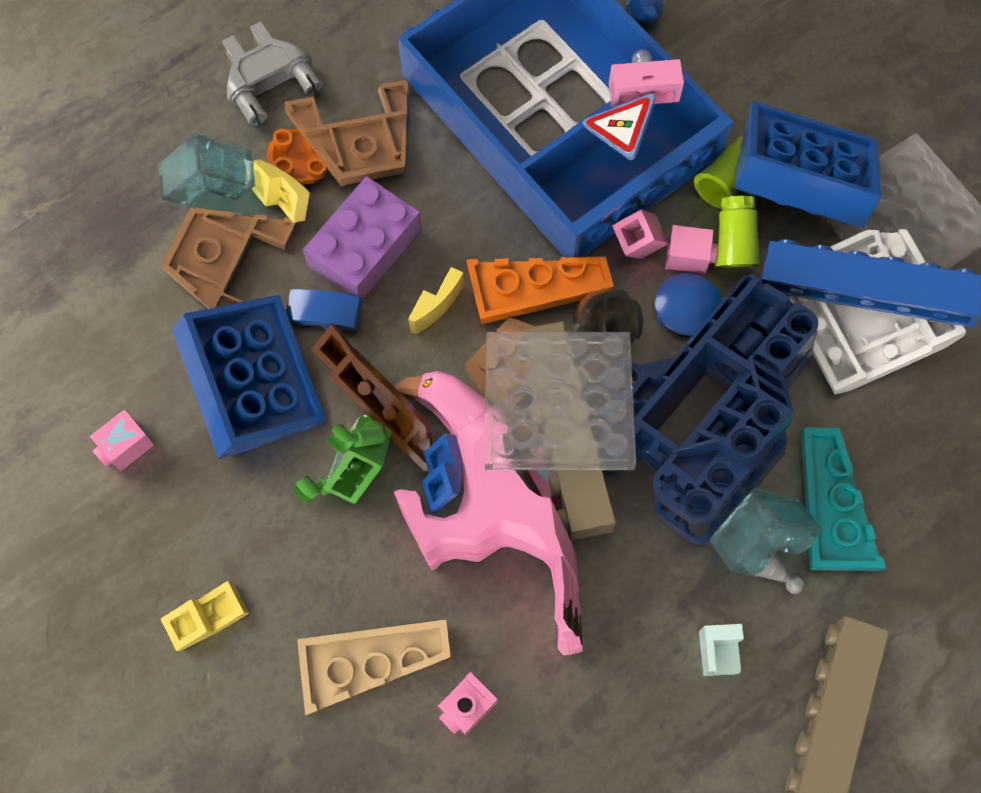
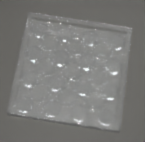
(925, 200)
(559, 401)

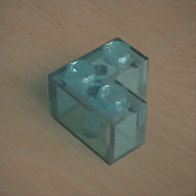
(205, 167)
(762, 527)

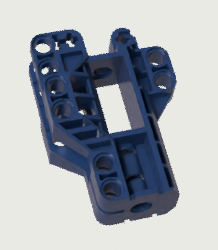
(755, 349)

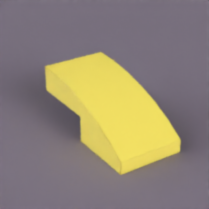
(279, 188)
(432, 307)
(204, 616)

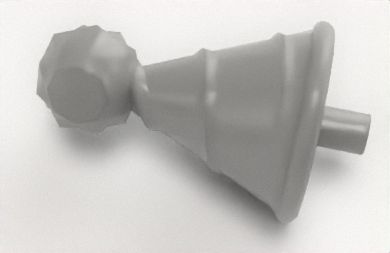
(777, 571)

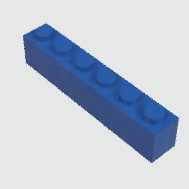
(874, 283)

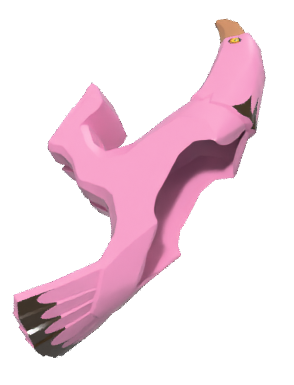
(494, 507)

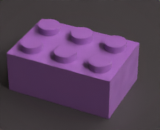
(363, 239)

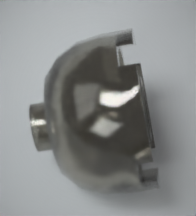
(608, 312)

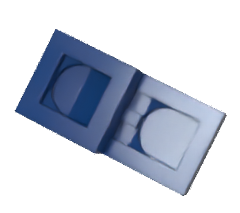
(323, 309)
(445, 472)

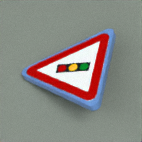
(623, 125)

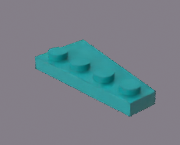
(836, 505)

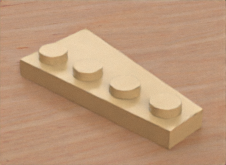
(357, 661)

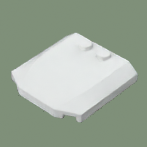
(868, 344)

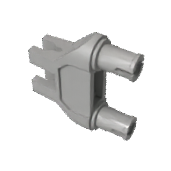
(265, 68)

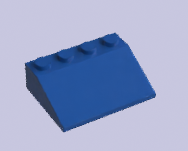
(808, 165)
(247, 374)

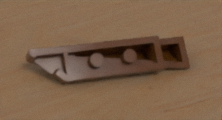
(375, 394)

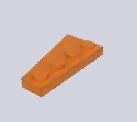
(524, 287)

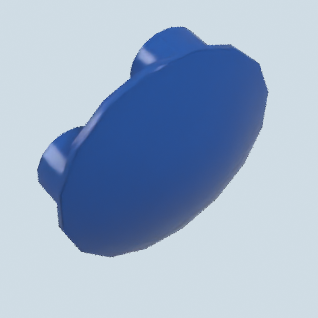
(685, 302)

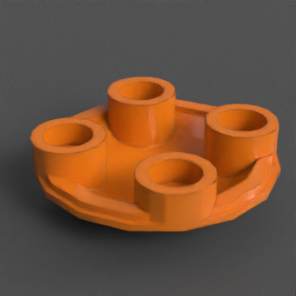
(295, 156)

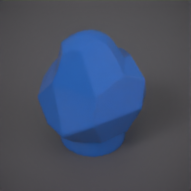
(645, 10)

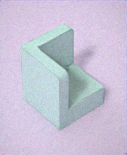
(720, 649)

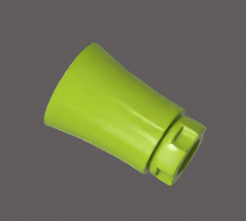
(719, 177)
(738, 233)

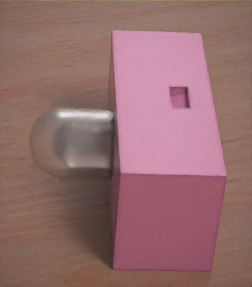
(646, 77)

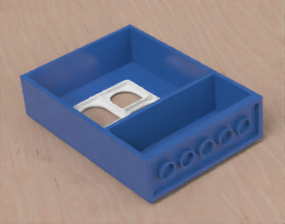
(577, 181)

